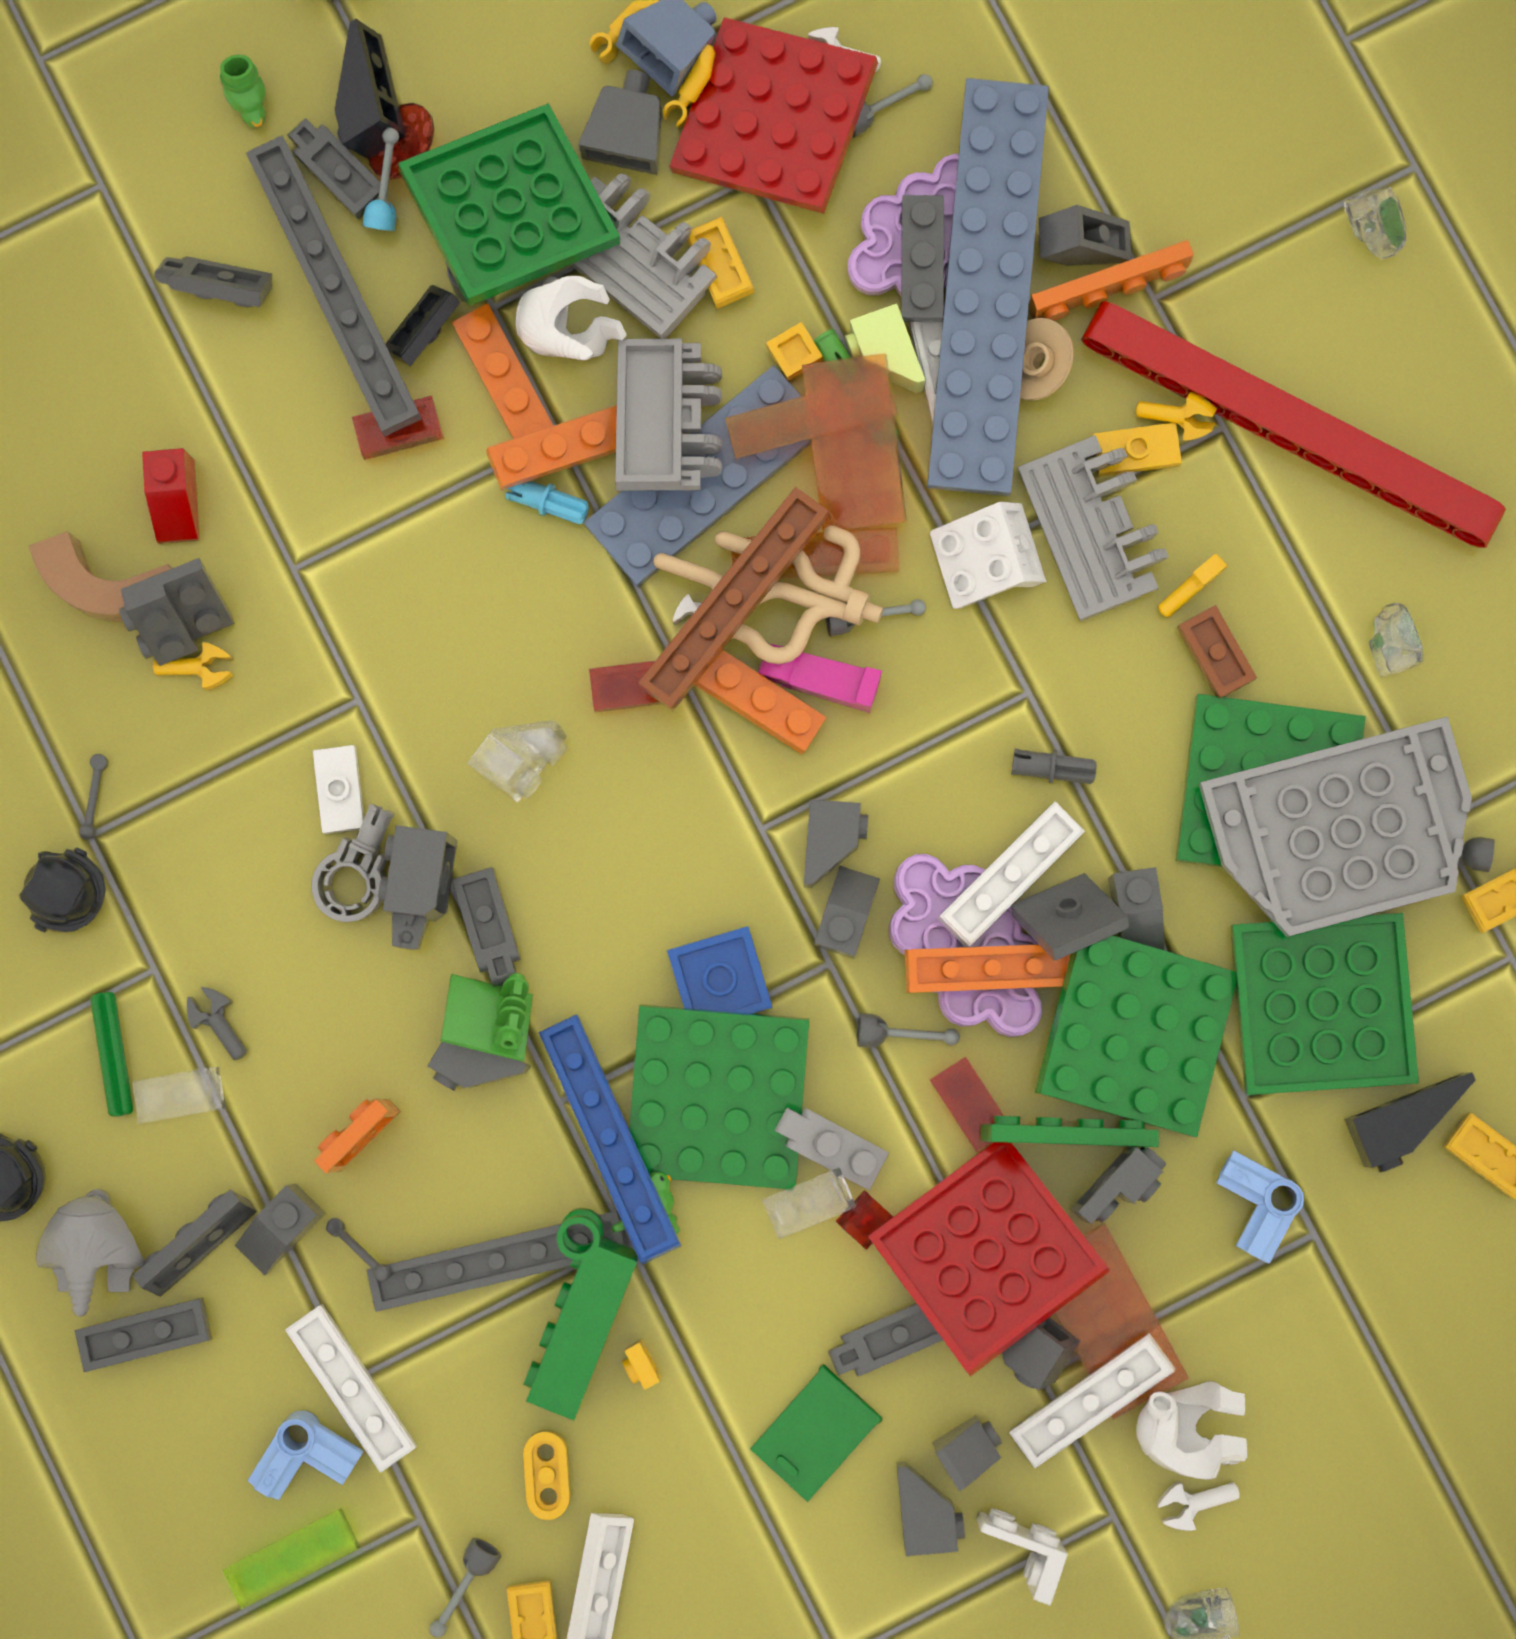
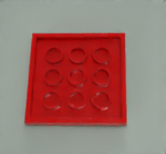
(774, 115)
(988, 1255)

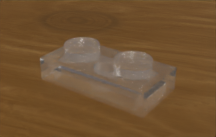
(178, 1095)
(809, 1203)

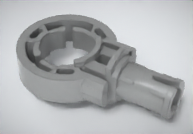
(347, 854)

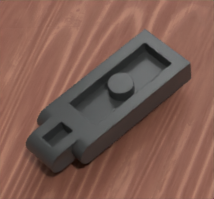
(335, 167)
(215, 280)
(487, 924)
(884, 1341)

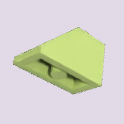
(886, 333)

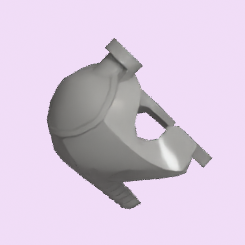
(81, 1240)

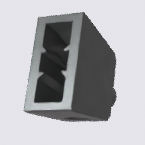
(625, 126)

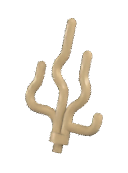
(827, 600)

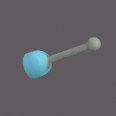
(380, 212)

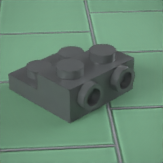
(174, 611)
(1129, 1176)

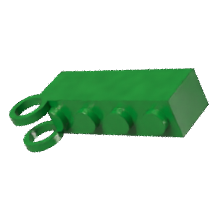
(585, 1318)

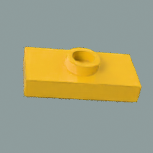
(723, 259)
(1145, 446)
(1492, 901)
(1485, 1152)
(532, 1610)

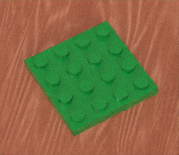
(509, 204)
(1244, 735)
(1324, 1006)
(1137, 1033)
(714, 1093)

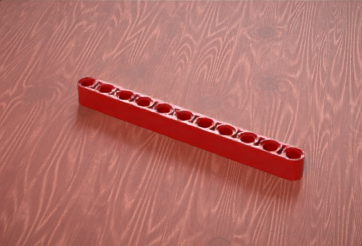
(1294, 425)

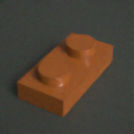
(1216, 652)

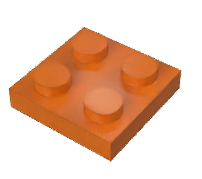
(343, 1146)

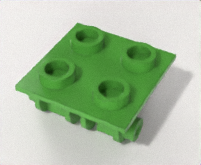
(488, 1015)

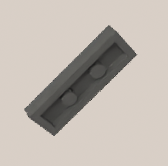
(922, 258)
(194, 1242)
(143, 1334)

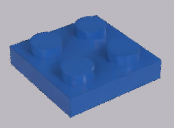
(721, 974)

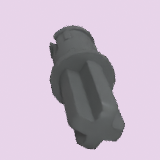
(1053, 766)

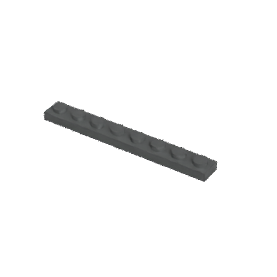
(333, 286)

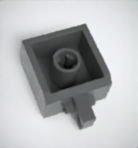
(416, 881)

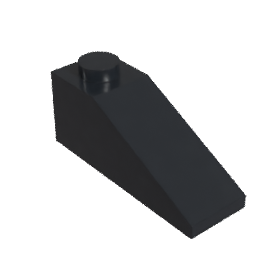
(366, 93)
(1402, 1124)

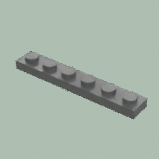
(480, 1264)

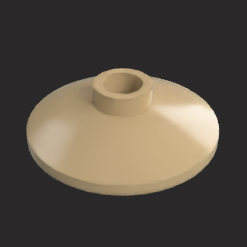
(1048, 341)

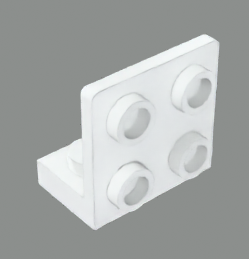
(987, 553)
(1042, 1568)

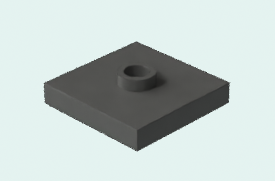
(1069, 916)

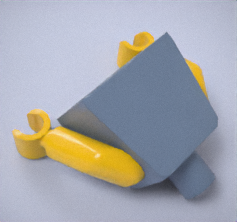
(668, 44)

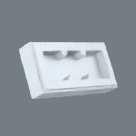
(339, 789)

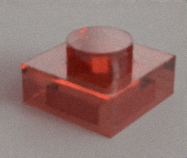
(864, 1219)

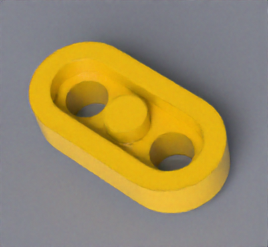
(546, 1473)

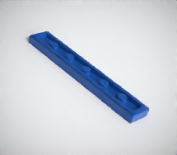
(610, 1139)

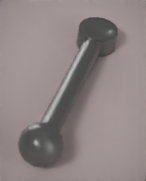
(98, 763)
(337, 1228)

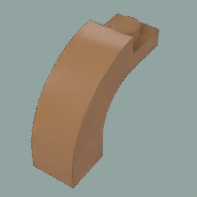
(69, 577)

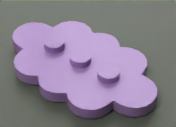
(876, 262)
(926, 892)

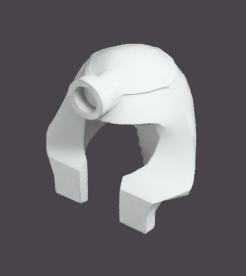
(544, 315)
(1169, 1430)

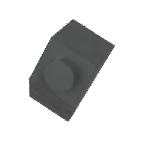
(1084, 237)
(831, 836)
(1140, 899)
(846, 912)
(472, 1067)
(279, 1227)
(1041, 1354)
(968, 1451)
(926, 1515)

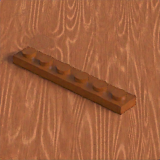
(734, 599)

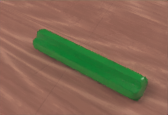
(111, 1054)

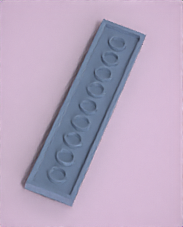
(987, 287)

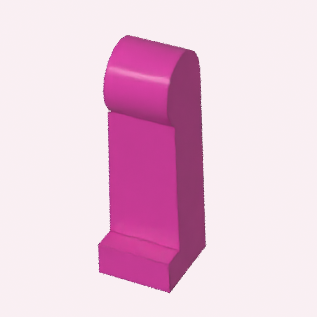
(826, 679)

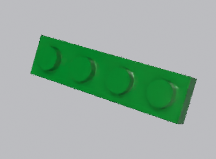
(1087, 1132)

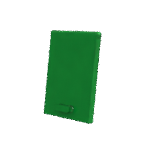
(816, 1433)

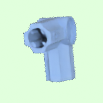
(1256, 1183)
(284, 1456)

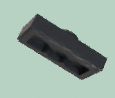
(422, 325)

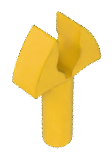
(1182, 415)
(1201, 577)
(197, 666)

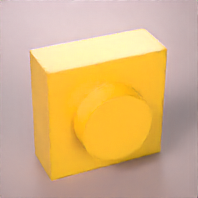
(793, 350)
(641, 1365)

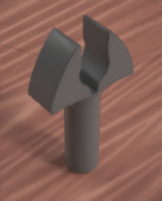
(216, 1021)

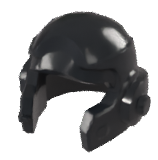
(63, 891)
(20, 1177)

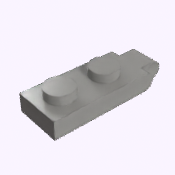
(832, 1146)

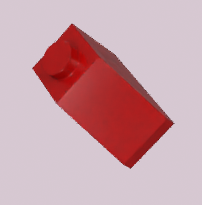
(171, 494)

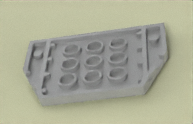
(1345, 827)

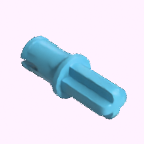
(549, 501)

